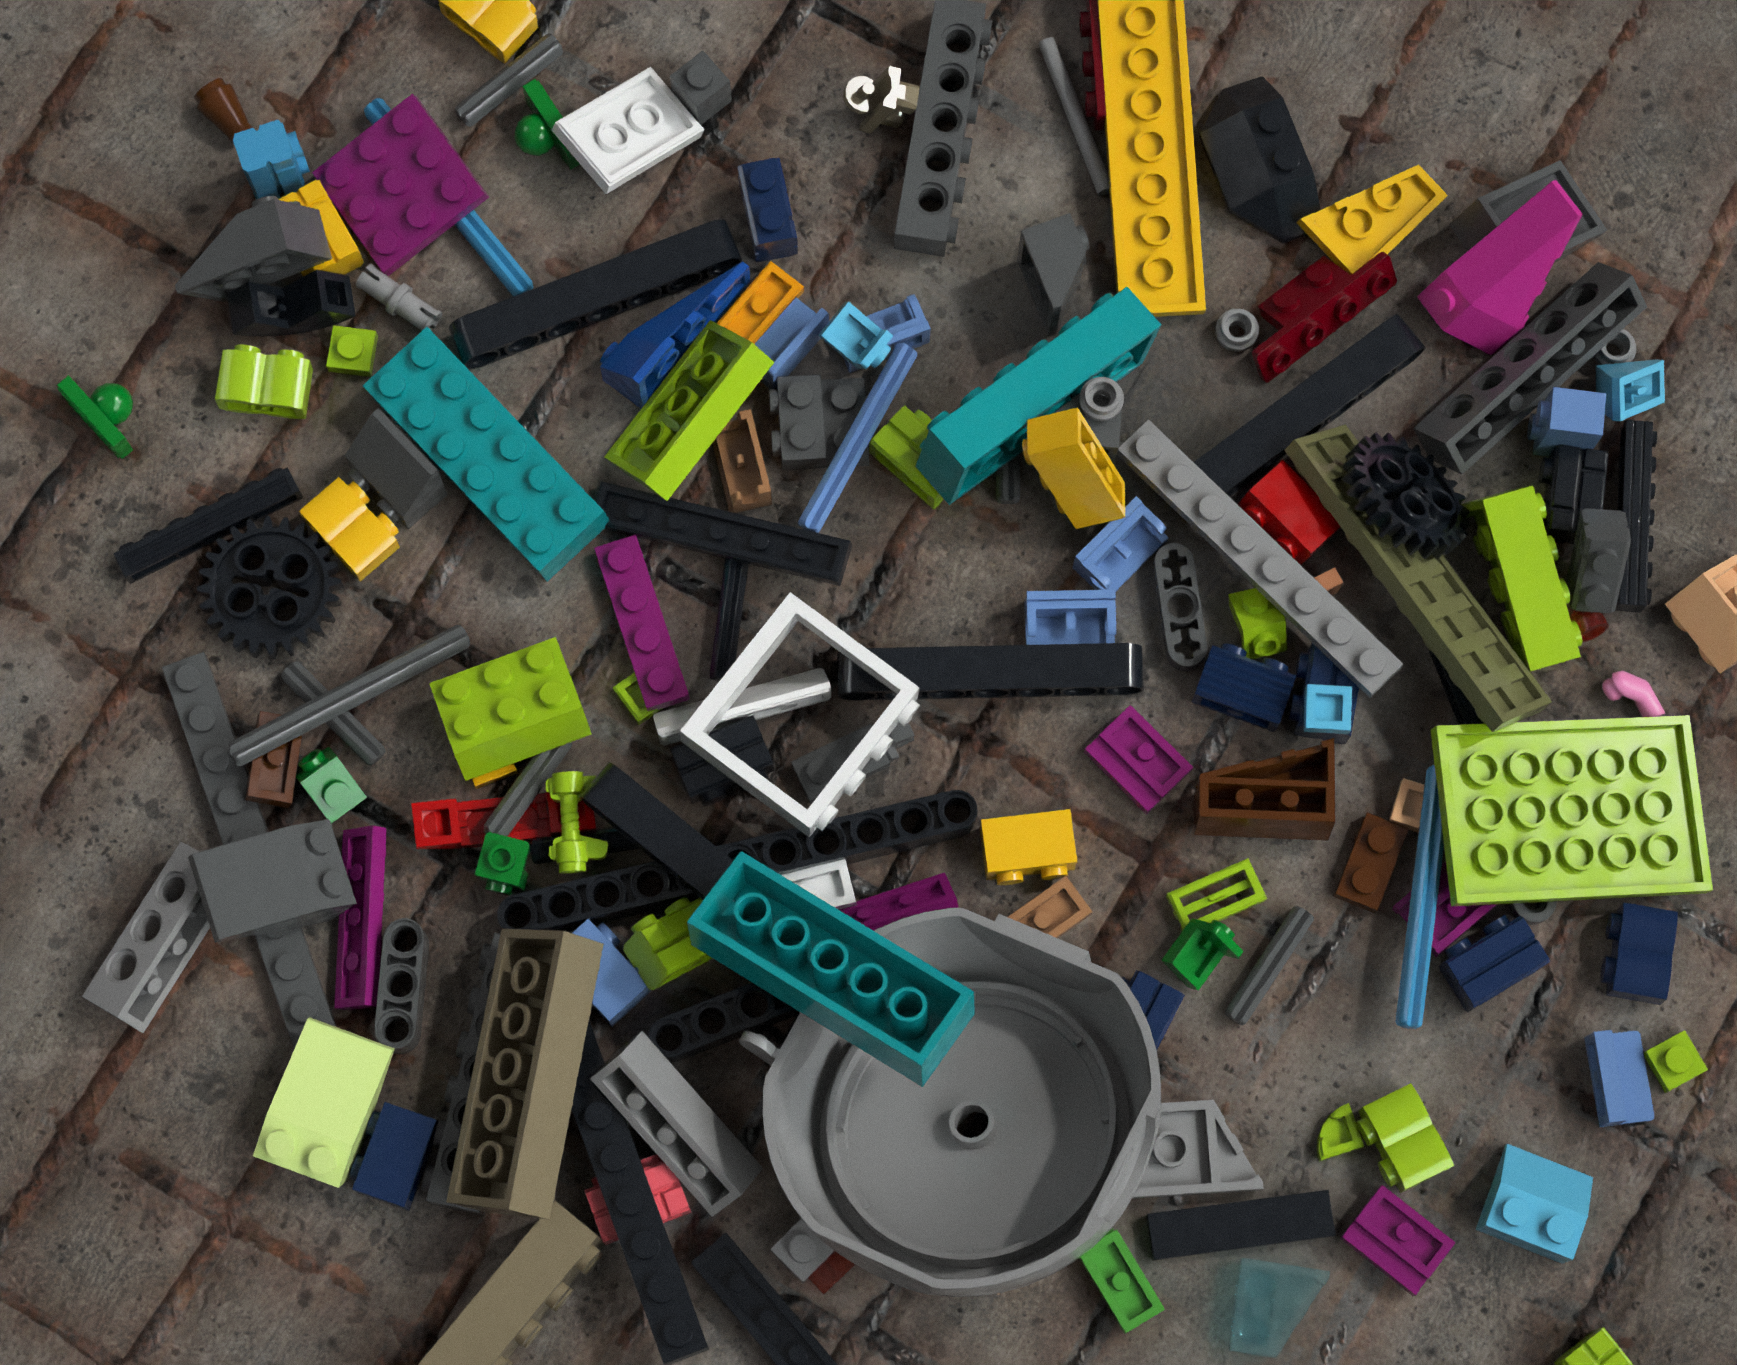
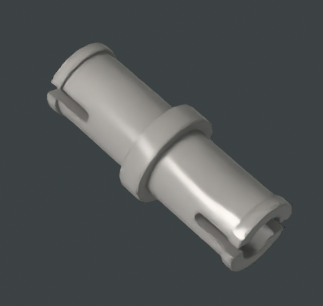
(398, 298)

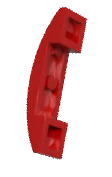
(461, 824)

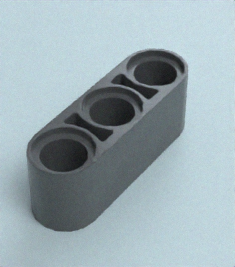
(399, 964)

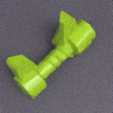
(571, 849)

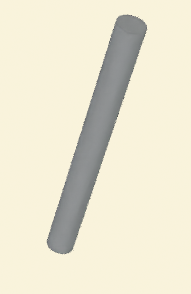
(1075, 115)

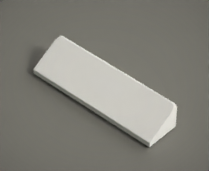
(758, 700)

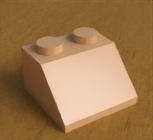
(1709, 614)

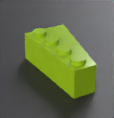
(1525, 576)

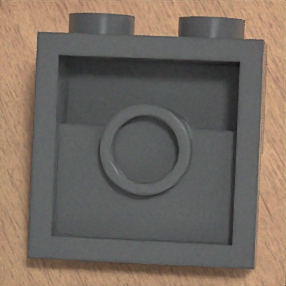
(814, 419)

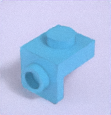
(856, 337)

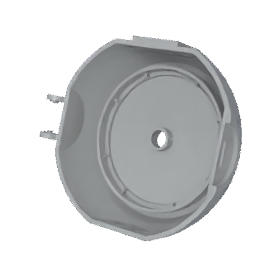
(1049, 1059)

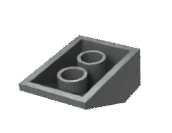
(1495, 207)
(258, 247)
(273, 881)

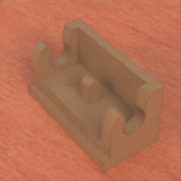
(742, 465)

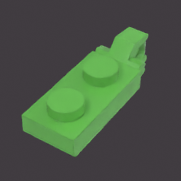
(1121, 1282)

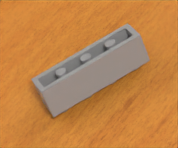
(677, 1123)

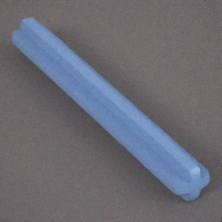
(857, 438)

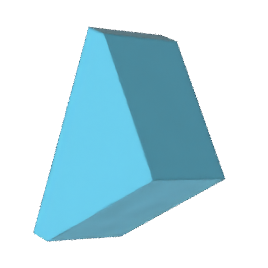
(1631, 387)

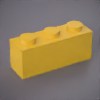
(1075, 468)

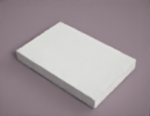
(627, 130)

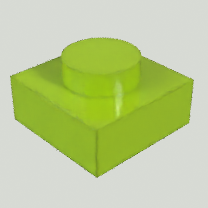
(352, 351)
(1675, 1061)

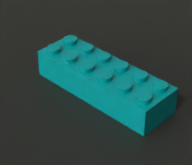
(993, 421)
(487, 454)
(831, 968)

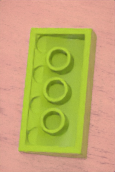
(689, 409)

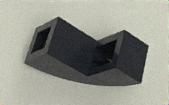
(300, 307)

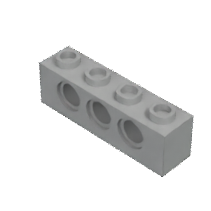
(152, 946)

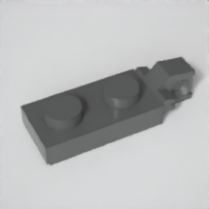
(820, 765)

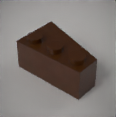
(1270, 797)

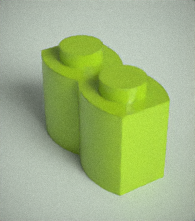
(264, 383)
(1404, 1138)

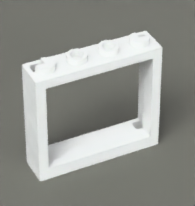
(740, 674)

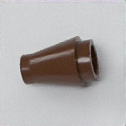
(222, 107)

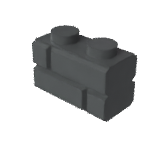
(1598, 560)

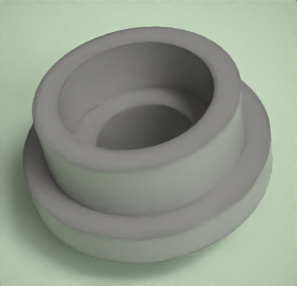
(1239, 318)
(1627, 348)
(1106, 387)

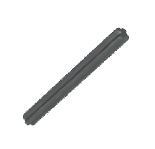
(348, 695)

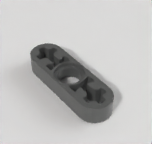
(1163, 577)

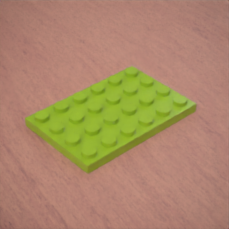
(1571, 810)

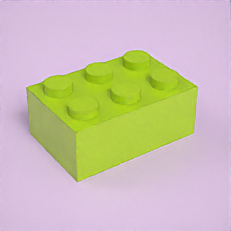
(510, 709)

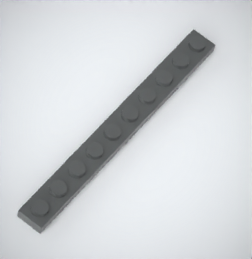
(225, 783)

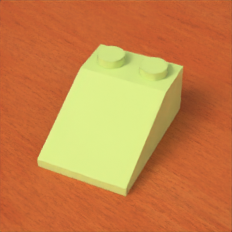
(324, 1103)

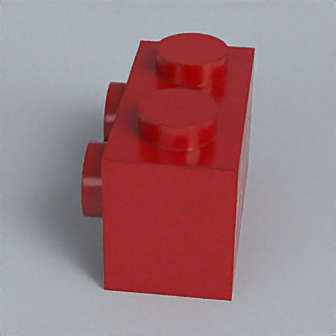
(1290, 512)

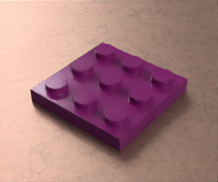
(400, 184)

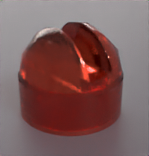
(1590, 624)

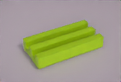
(1181, 913)

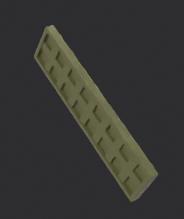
(1426, 593)

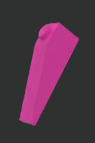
(1496, 281)

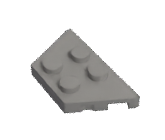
(1195, 1154)

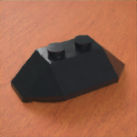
(1260, 159)

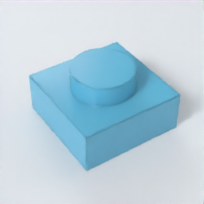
(1327, 709)

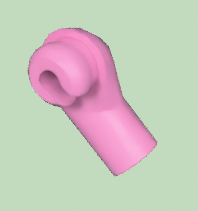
(1636, 689)

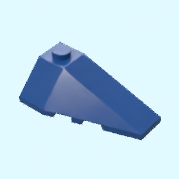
(654, 348)

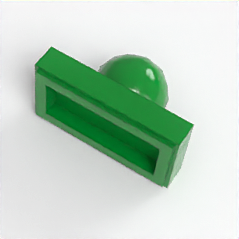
(534, 130)
(107, 407)

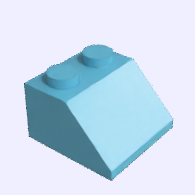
(1537, 1205)

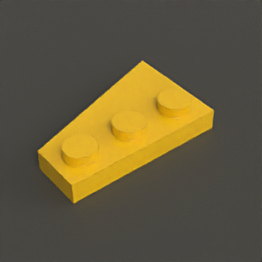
(1373, 219)

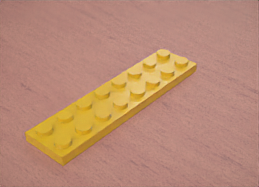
(1151, 155)

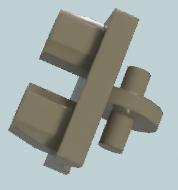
(882, 100)

